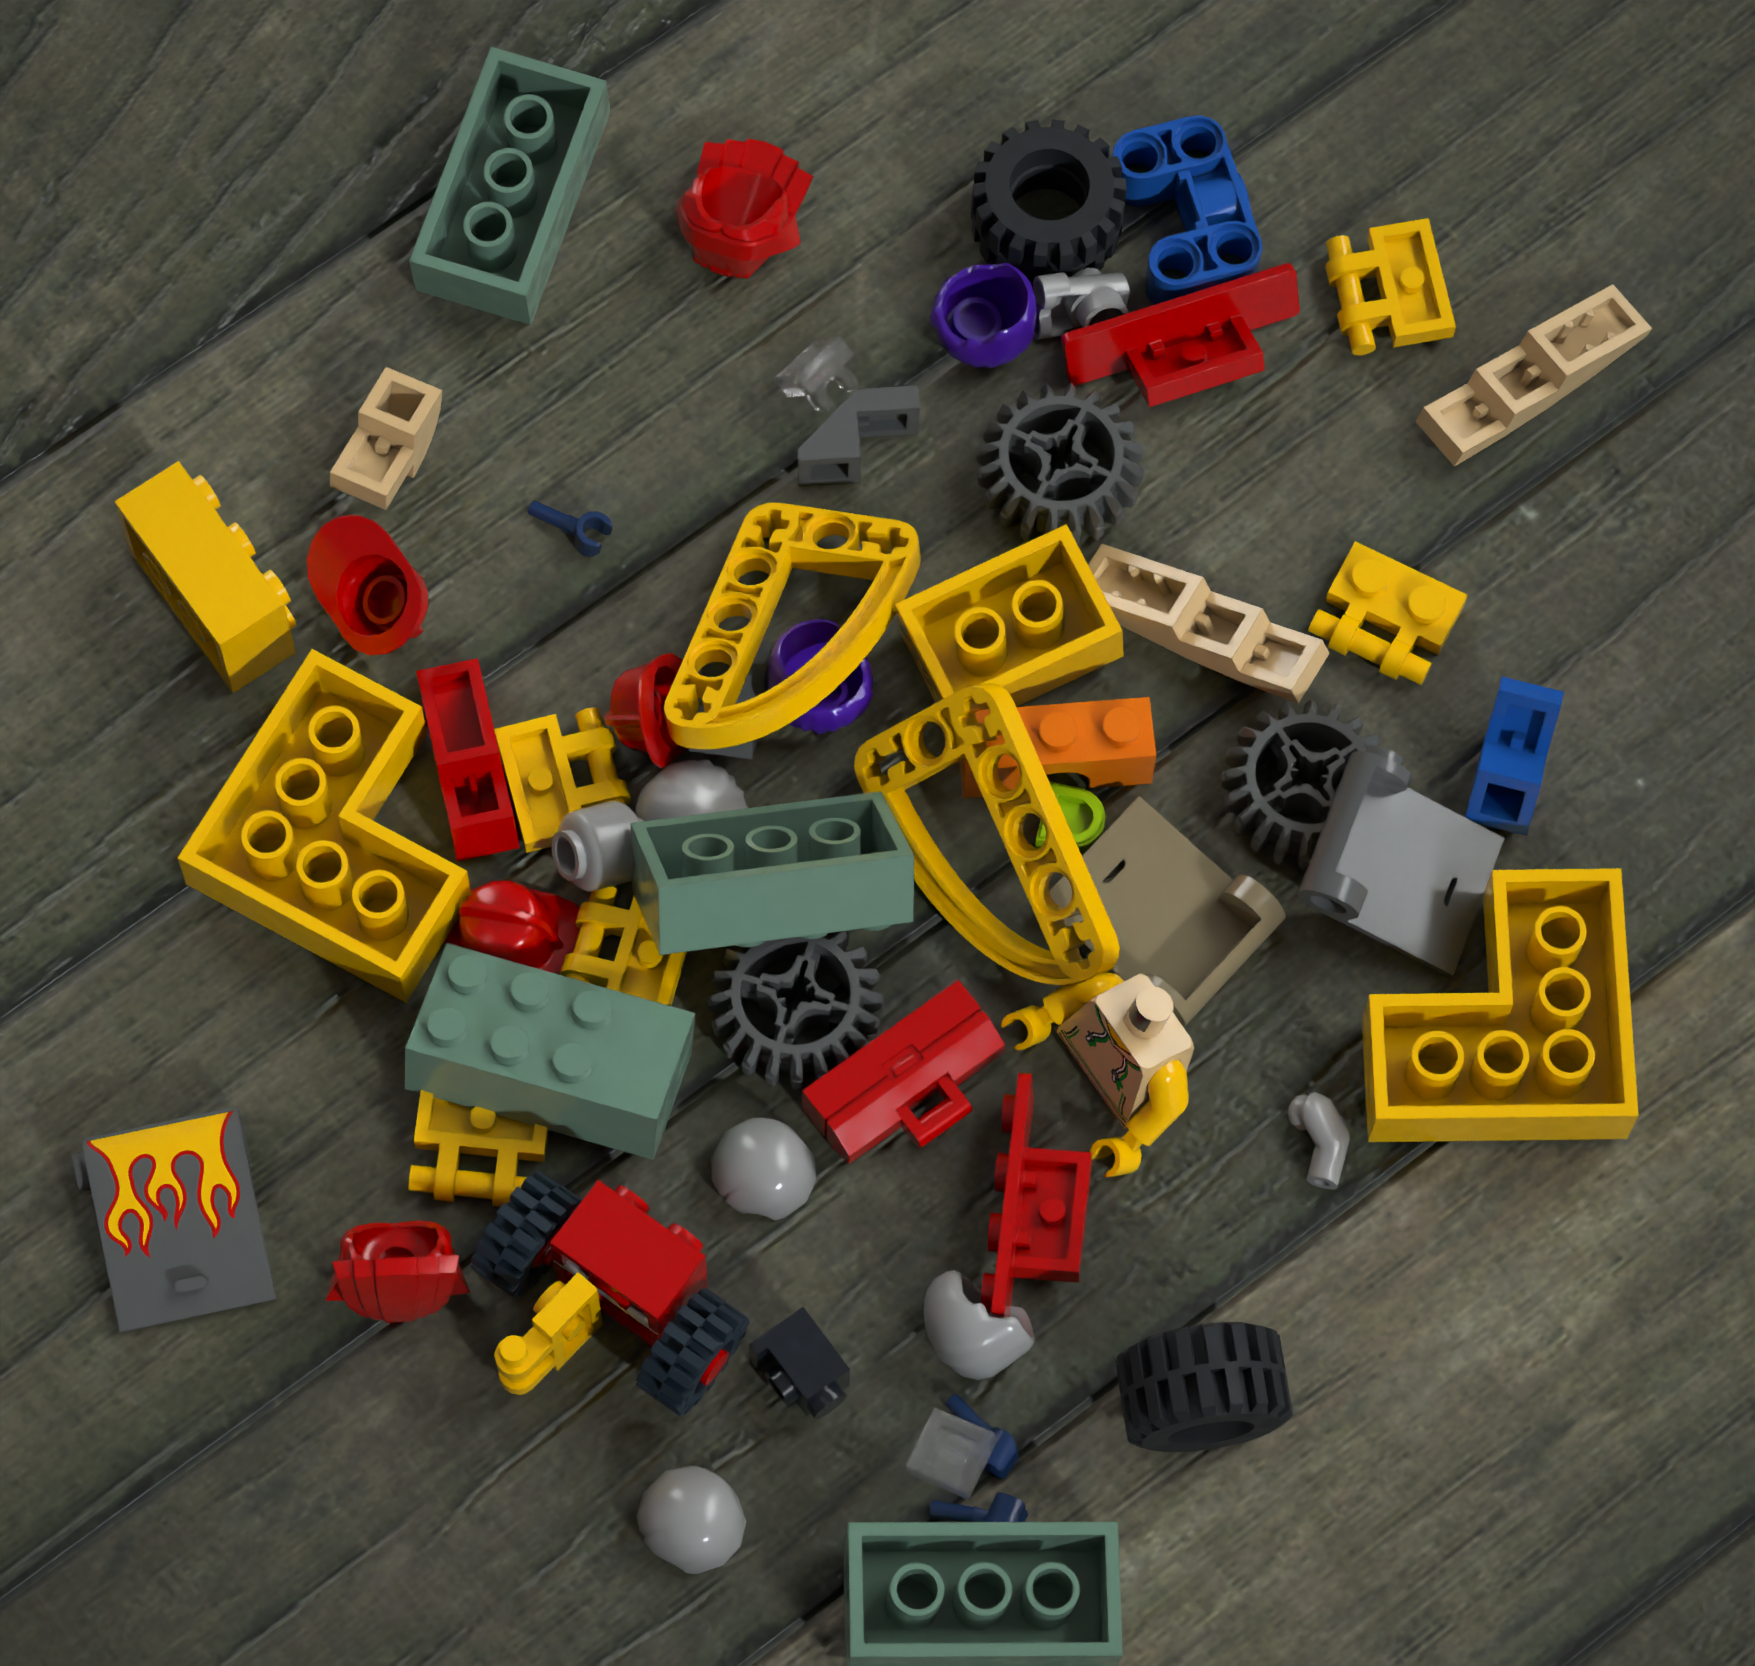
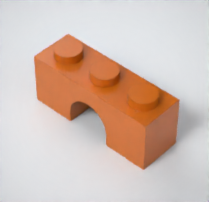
(1099, 739)

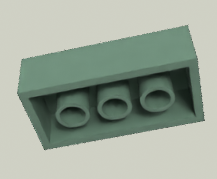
(510, 185)
(772, 873)
(549, 1050)
(982, 1594)

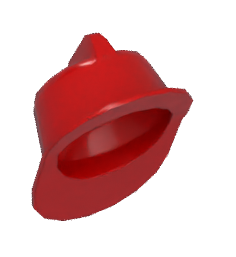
(366, 585)
(638, 708)
(517, 925)

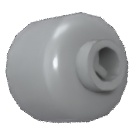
(595, 846)

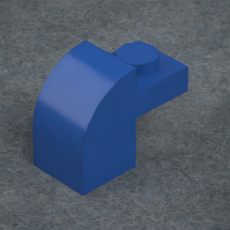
(1513, 755)

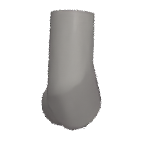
(1329, 1133)

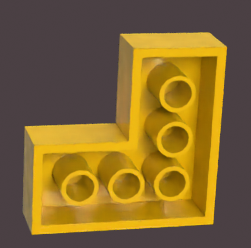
(299, 838)
(1538, 1051)

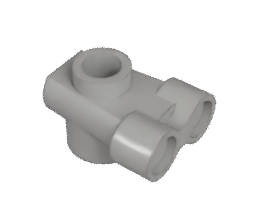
(1077, 300)

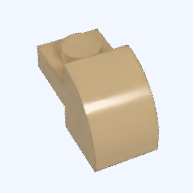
(389, 439)

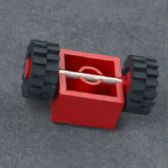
(643, 1275)

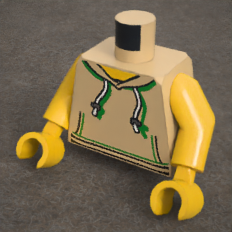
(1127, 1048)

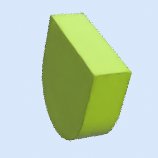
(1082, 812)

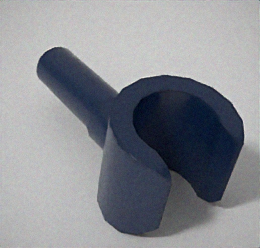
(574, 526)
(1004, 1452)
(1002, 1509)

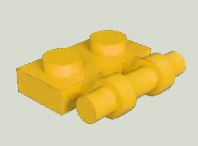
(1409, 283)
(1394, 599)
(541, 777)
(637, 964)
(472, 1131)
(563, 1323)

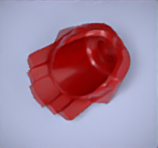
(742, 206)
(396, 1270)

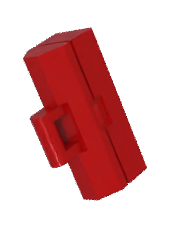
(901, 1068)

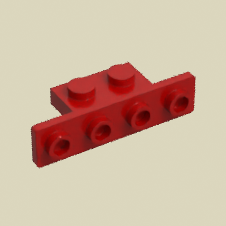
(1186, 340)
(1042, 1210)

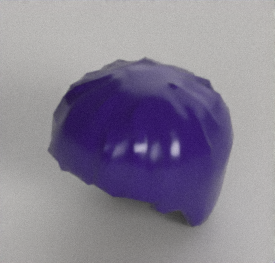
(985, 314)
(841, 706)

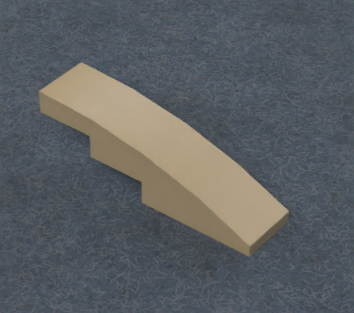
(1533, 375)
(1206, 627)

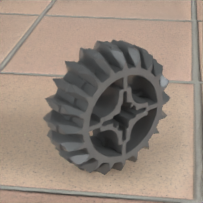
(1021, 439)
(1285, 742)
(818, 1012)

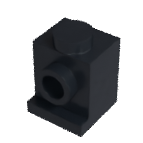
(802, 1364)

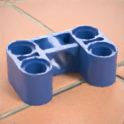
(1207, 196)

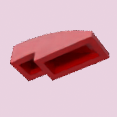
(467, 759)

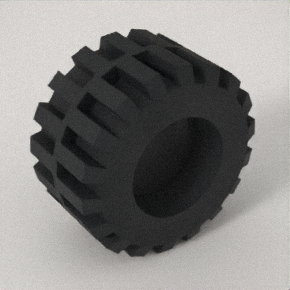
(1054, 161)
(1203, 1387)

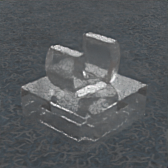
(815, 368)
(951, 1453)

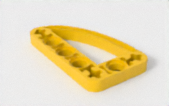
(792, 545)
(1008, 808)

